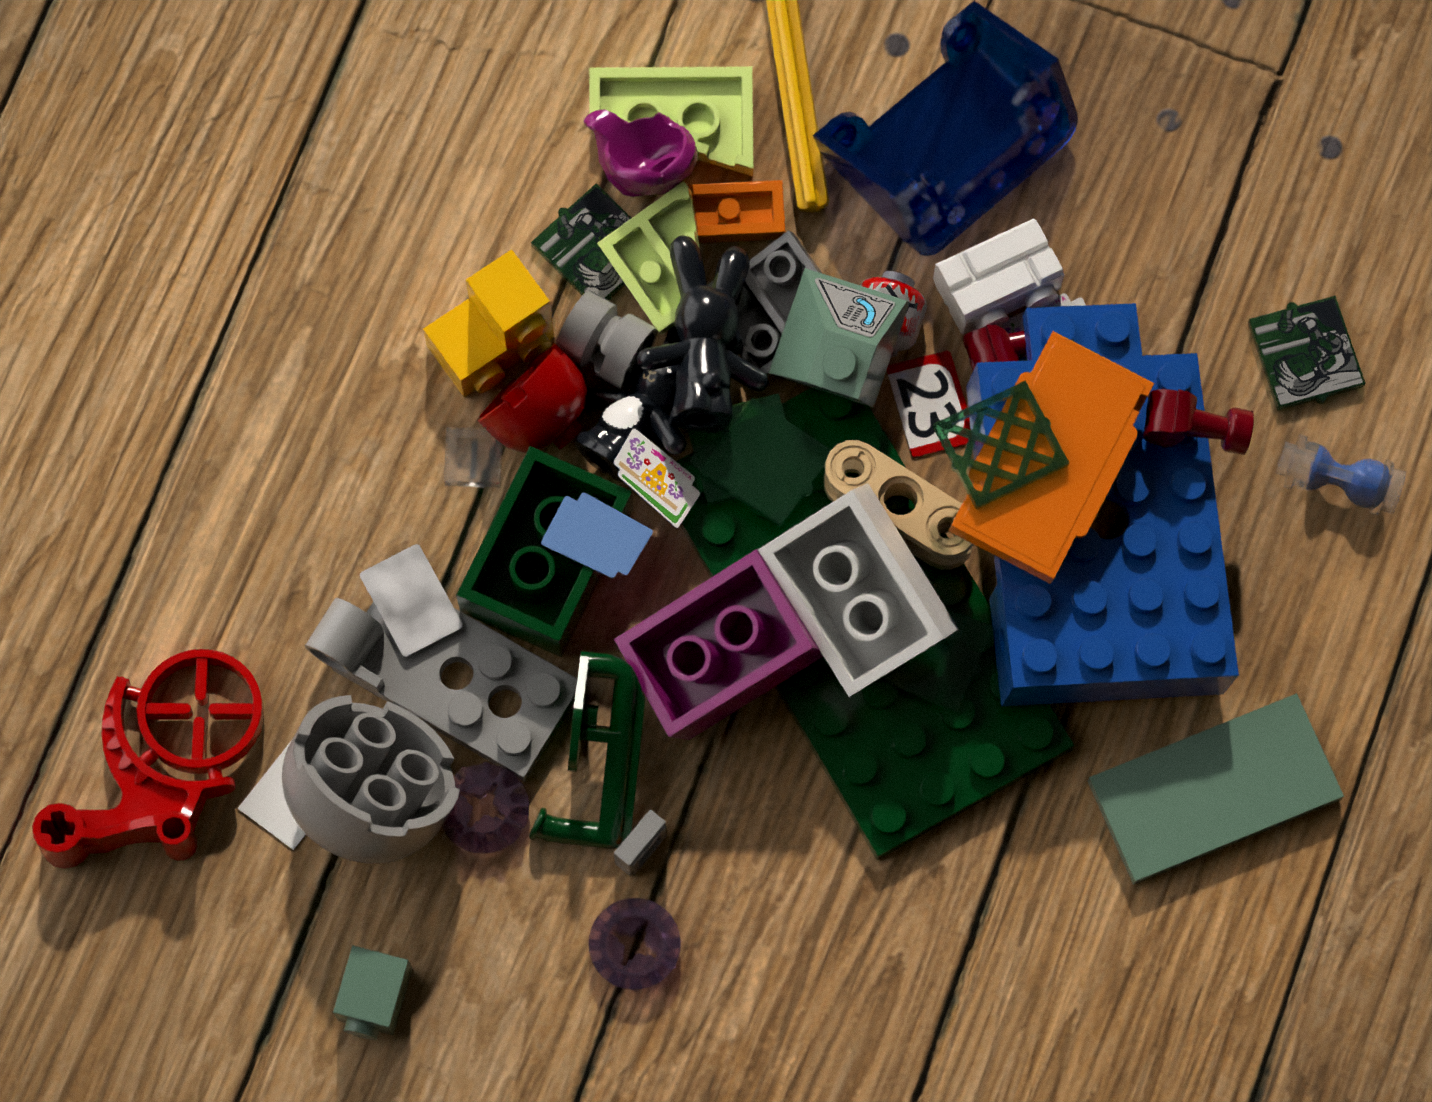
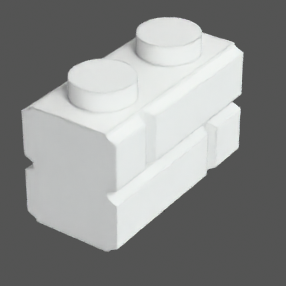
(999, 277)

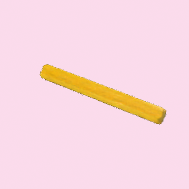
(797, 104)

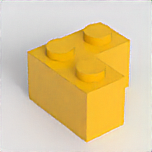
(493, 328)

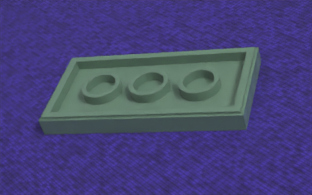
(1215, 788)

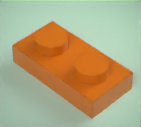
(739, 211)

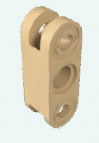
(887, 478)

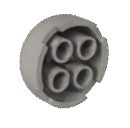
(368, 780)

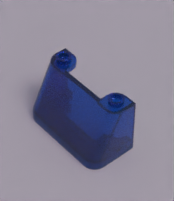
(959, 134)

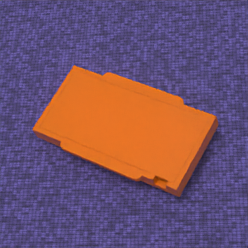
(1093, 419)

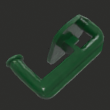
(622, 756)

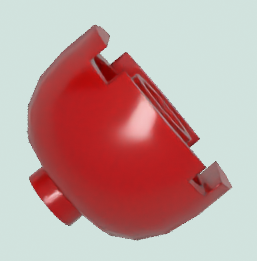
(539, 404)

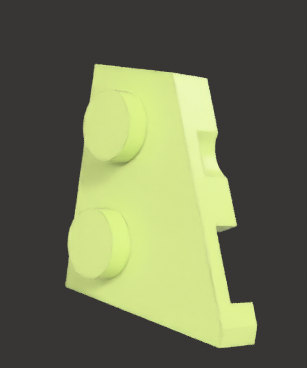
(642, 253)

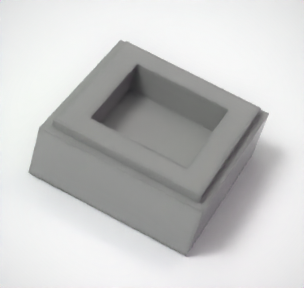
(640, 843)

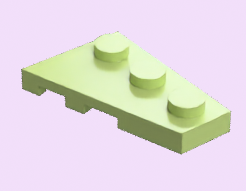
(707, 101)

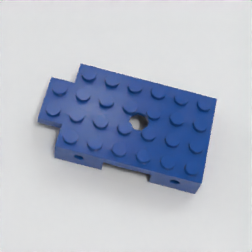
(1129, 610)

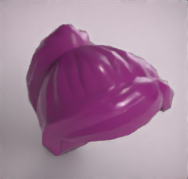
(642, 154)

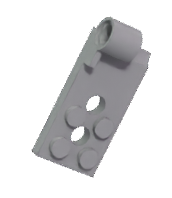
(365, 653)

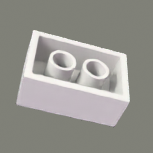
(858, 589)

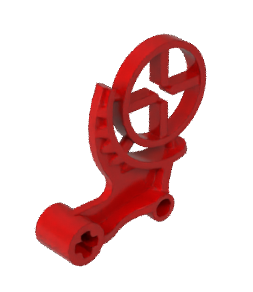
(152, 803)

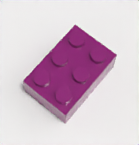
(718, 647)

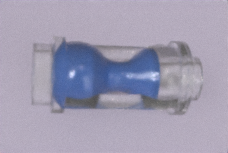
(1365, 482)

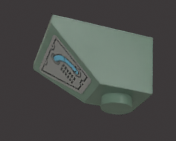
(839, 337)

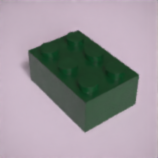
(517, 579)

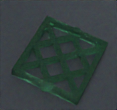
(1040, 426)

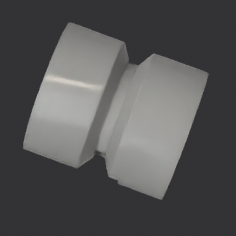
(604, 339)

